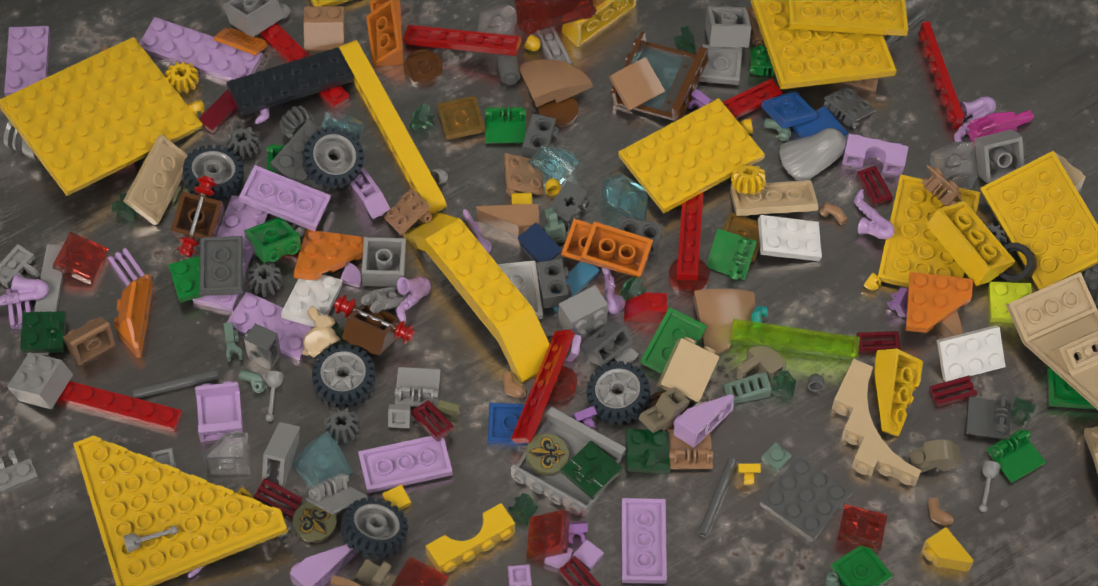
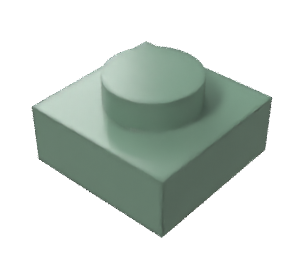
(776, 457)

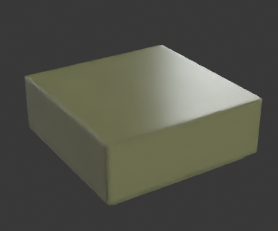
(449, 410)

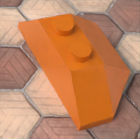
(133, 313)

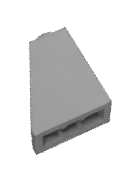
(280, 453)

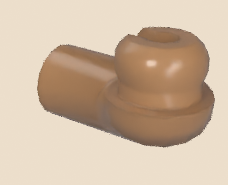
(835, 211)
(511, 388)
(937, 514)

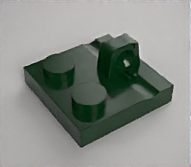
(43, 332)
(647, 451)
(591, 470)

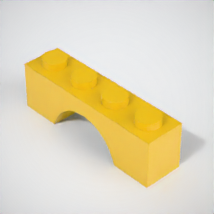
(449, 553)

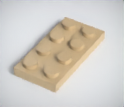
(157, 180)
(776, 198)

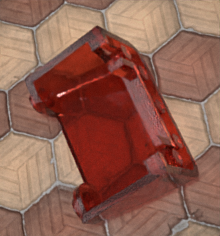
(545, 14)

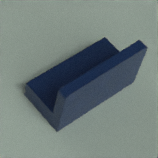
(538, 244)

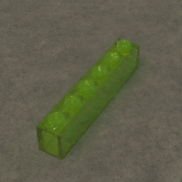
(794, 340)

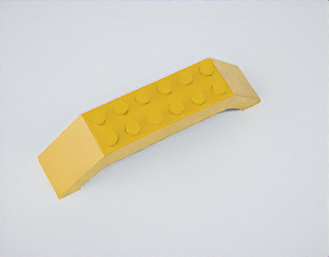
(485, 290)

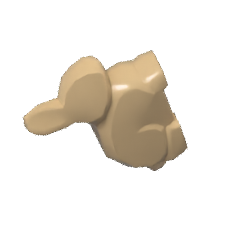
(321, 335)

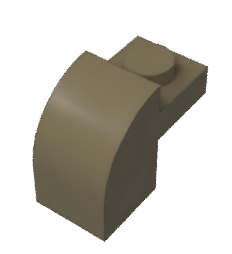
(761, 360)
(665, 411)
(937, 453)
(373, 575)

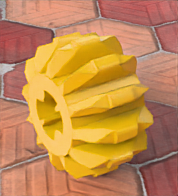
(182, 76)
(748, 179)

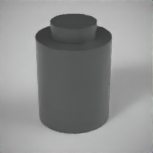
(508, 69)

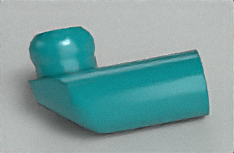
(759, 312)

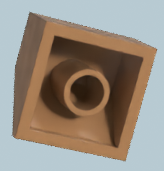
(323, 28)
(89, 340)

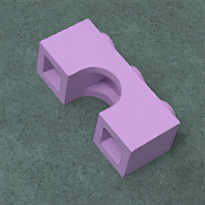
(890, 154)

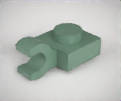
(555, 228)
(231, 337)

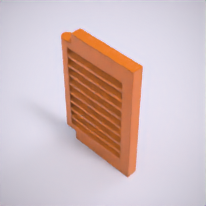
(241, 41)

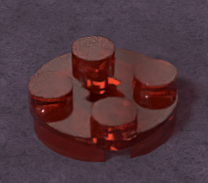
(689, 286)
(565, 390)

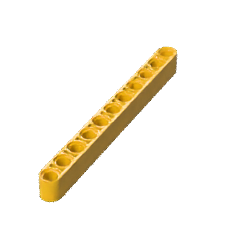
(392, 127)

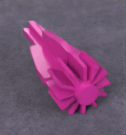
(997, 123)

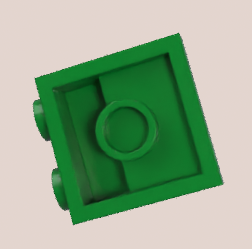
(273, 239)

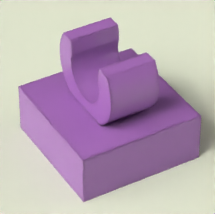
(698, 99)
(899, 302)
(585, 416)
(577, 527)

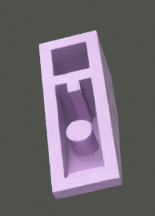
(369, 194)
(702, 419)
(320, 567)

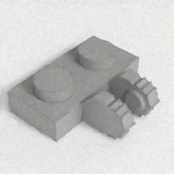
(15, 263)
(17, 474)

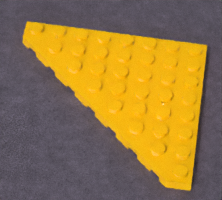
(148, 497)

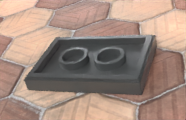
(221, 265)

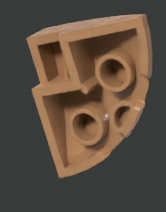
(553, 80)
(717, 310)

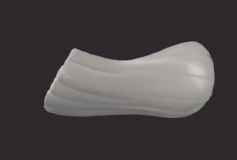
(812, 154)

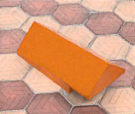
(385, 33)
(607, 247)

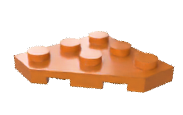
(326, 253)
(934, 299)

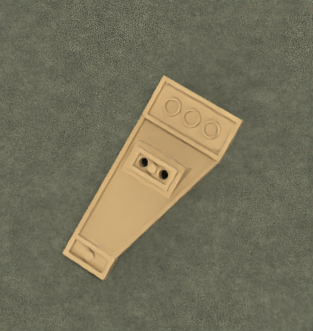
(1057, 325)

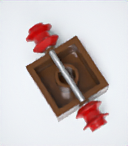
(197, 217)
(371, 329)

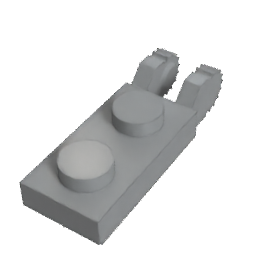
(384, 299)

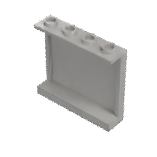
(557, 486)

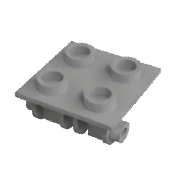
(417, 386)
(334, 494)

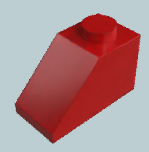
(646, 308)

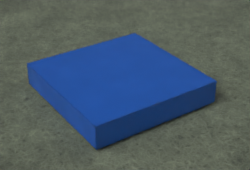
(789, 110)
(824, 120)
(502, 423)

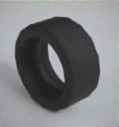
(1029, 269)

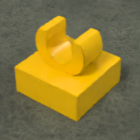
(748, 471)

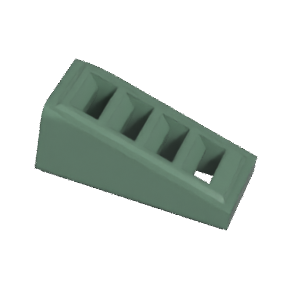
(754, 380)

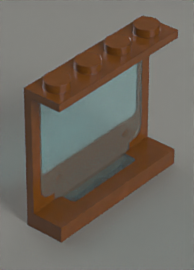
(676, 71)

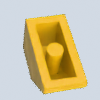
(947, 552)

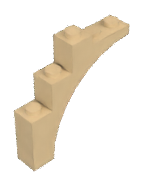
(860, 430)

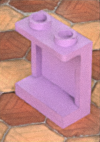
(218, 410)

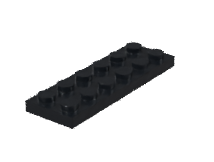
(289, 81)

